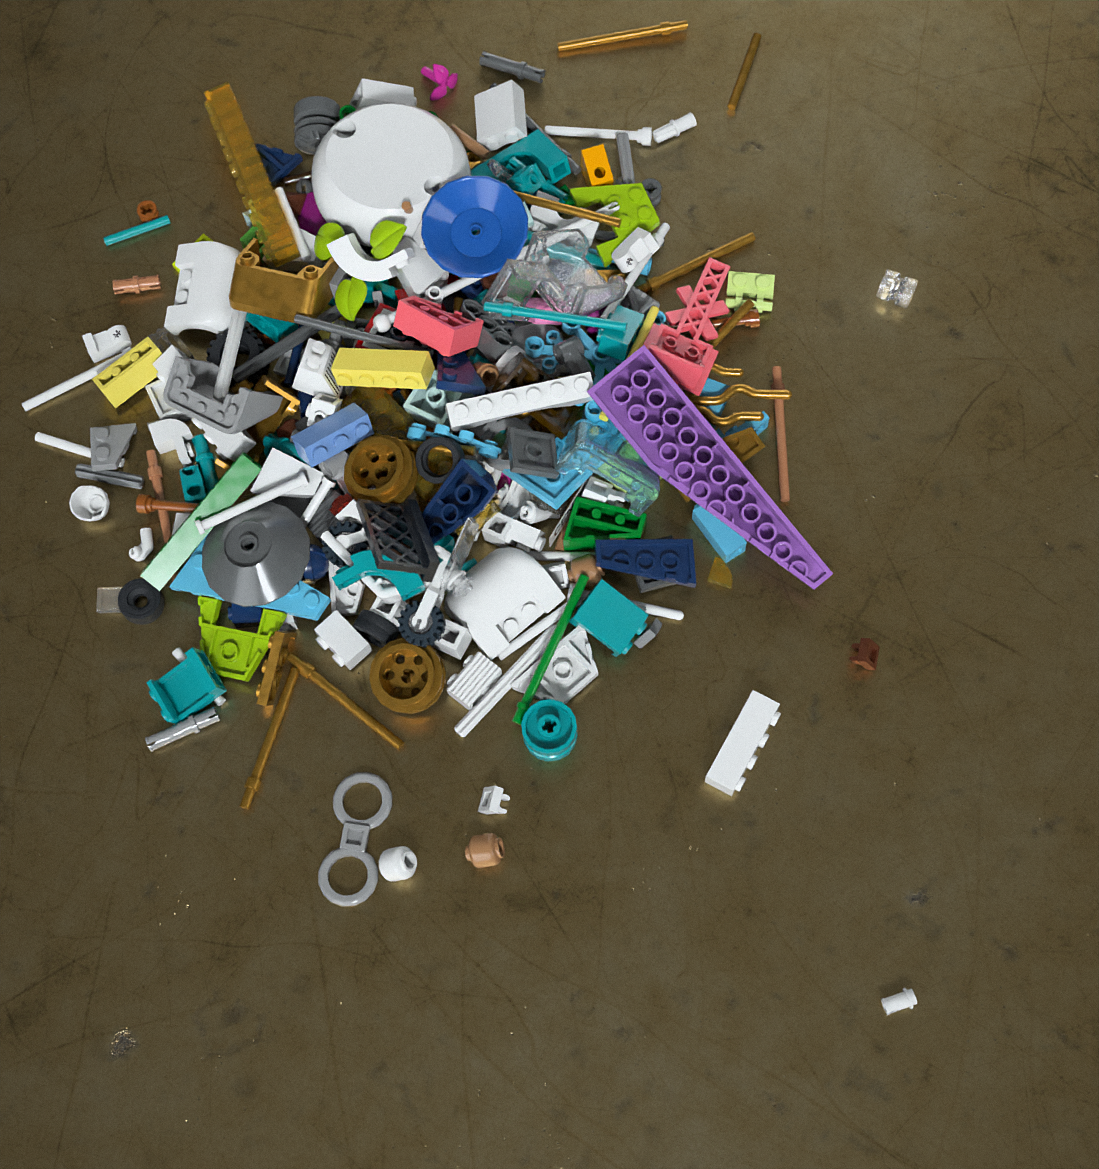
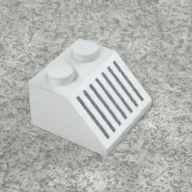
(315, 371)

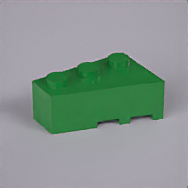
(600, 521)

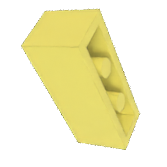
(129, 373)

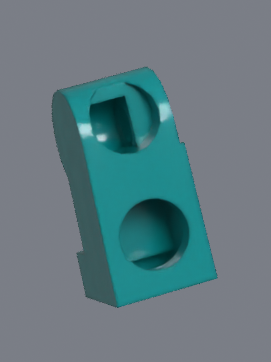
(193, 484)

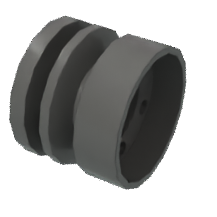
(313, 120)

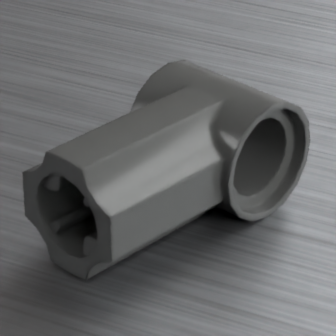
(571, 355)

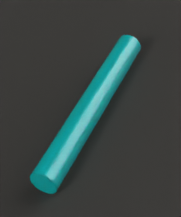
(136, 230)

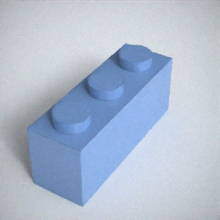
(332, 434)

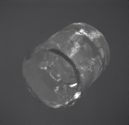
(897, 288)

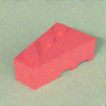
(435, 327)

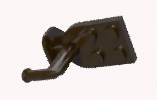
(555, 419)

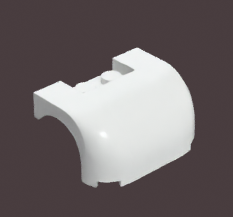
(203, 288)
(505, 599)

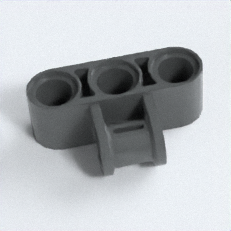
(495, 333)

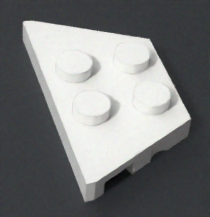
(567, 672)

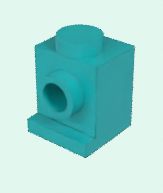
(527, 180)

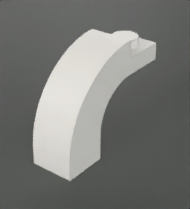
(357, 263)

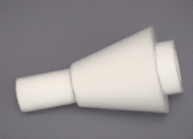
(532, 514)

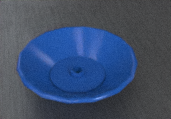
(469, 206)

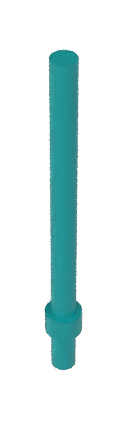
(509, 309)

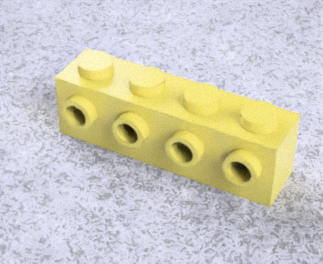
(383, 368)

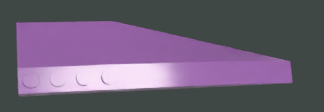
(695, 460)

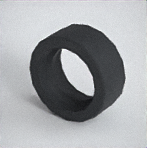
(422, 457)

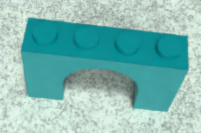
(530, 150)

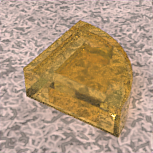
(720, 574)

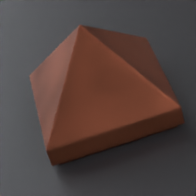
(296, 201)

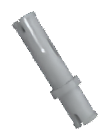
(183, 728)

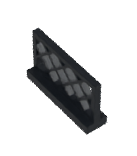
(415, 536)

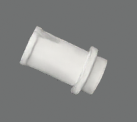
(899, 1001)

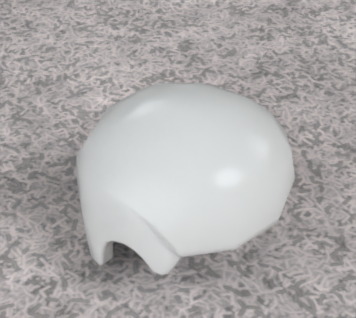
(89, 503)

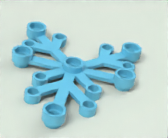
(592, 354)

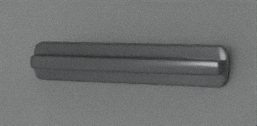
(110, 476)

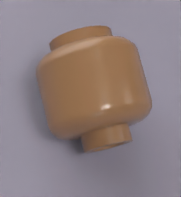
(587, 566)
(485, 850)

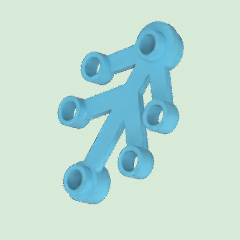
(486, 448)

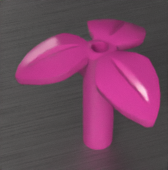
(440, 76)

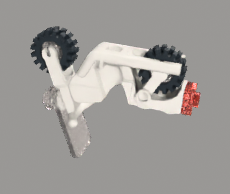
(421, 621)

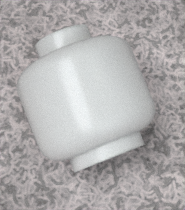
(397, 863)

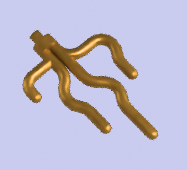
(702, 401)

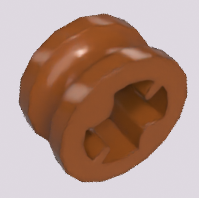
(147, 205)

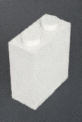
(500, 115)

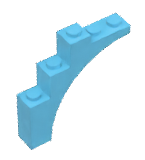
(721, 537)

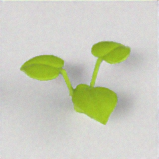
(383, 239)

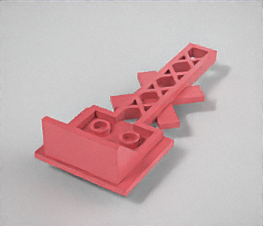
(683, 358)

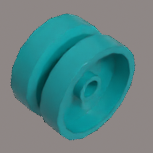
(545, 716)

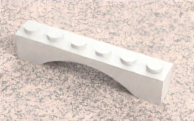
(502, 404)
(227, 445)

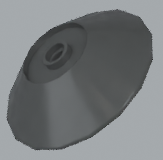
(267, 569)

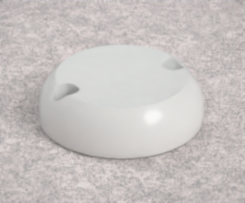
(381, 160)

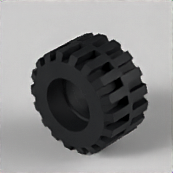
(248, 345)

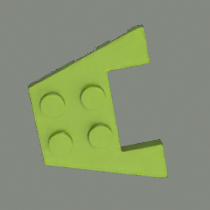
(634, 211)
(235, 651)

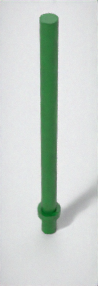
(550, 649)

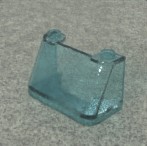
(611, 458)

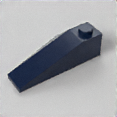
(460, 497)

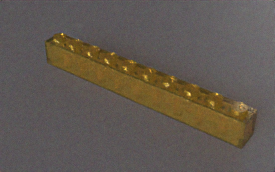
(252, 175)

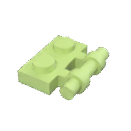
(750, 286)

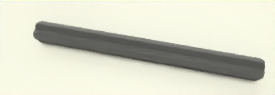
(282, 346)

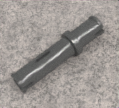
(521, 70)

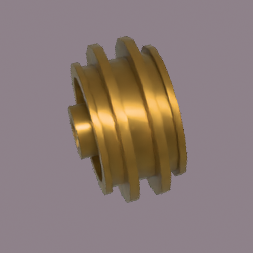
(392, 479)
(386, 661)

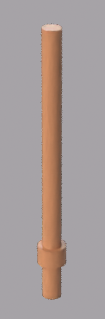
(781, 436)
(155, 474)

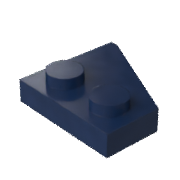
(277, 162)

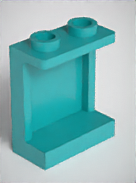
(610, 618)
(186, 687)

